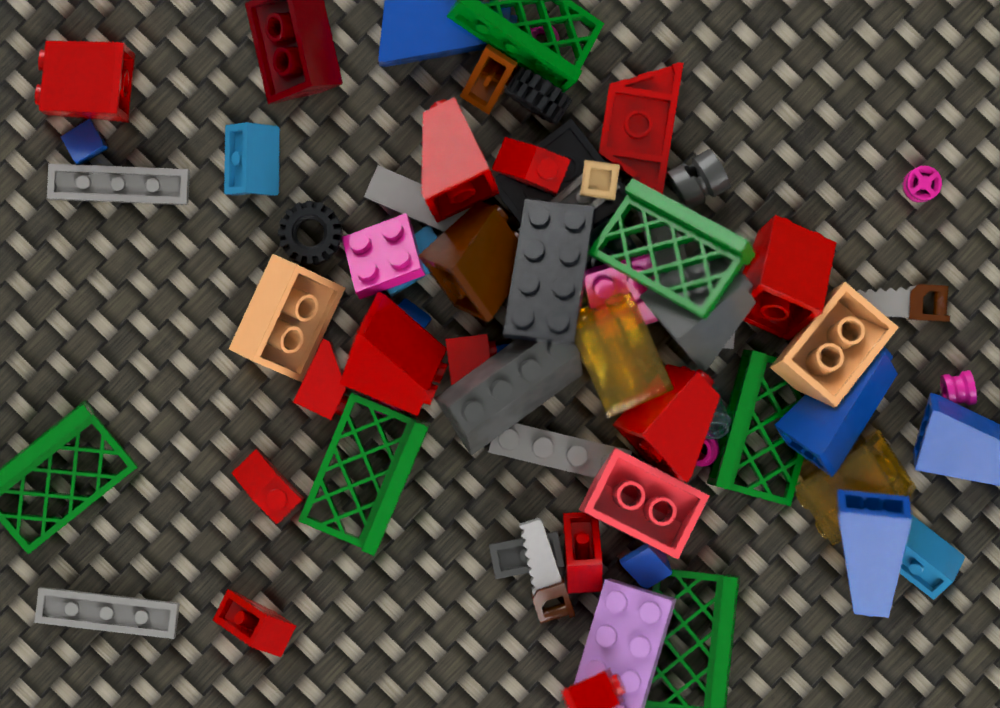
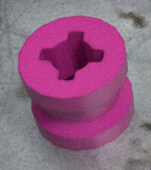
(928, 180)
(959, 388)

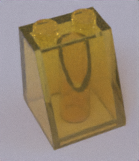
(620, 354)
(867, 468)

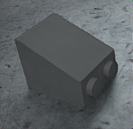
(699, 337)

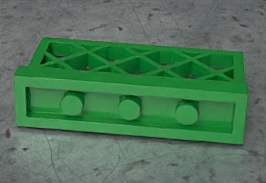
(516, 39)
(682, 221)
(732, 445)
(43, 449)
(391, 487)
(720, 644)

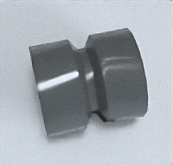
(699, 179)

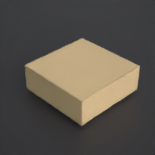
(599, 180)

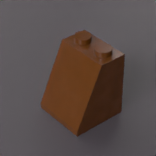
(475, 260)

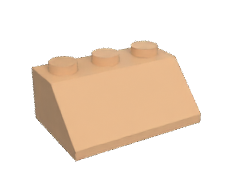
(287, 318)
(835, 346)

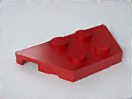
(641, 124)

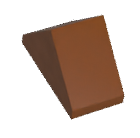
(489, 79)

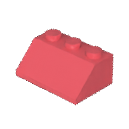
(644, 503)

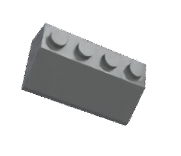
(507, 389)

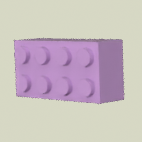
(627, 638)

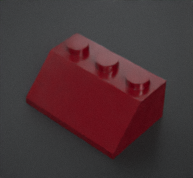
(293, 48)

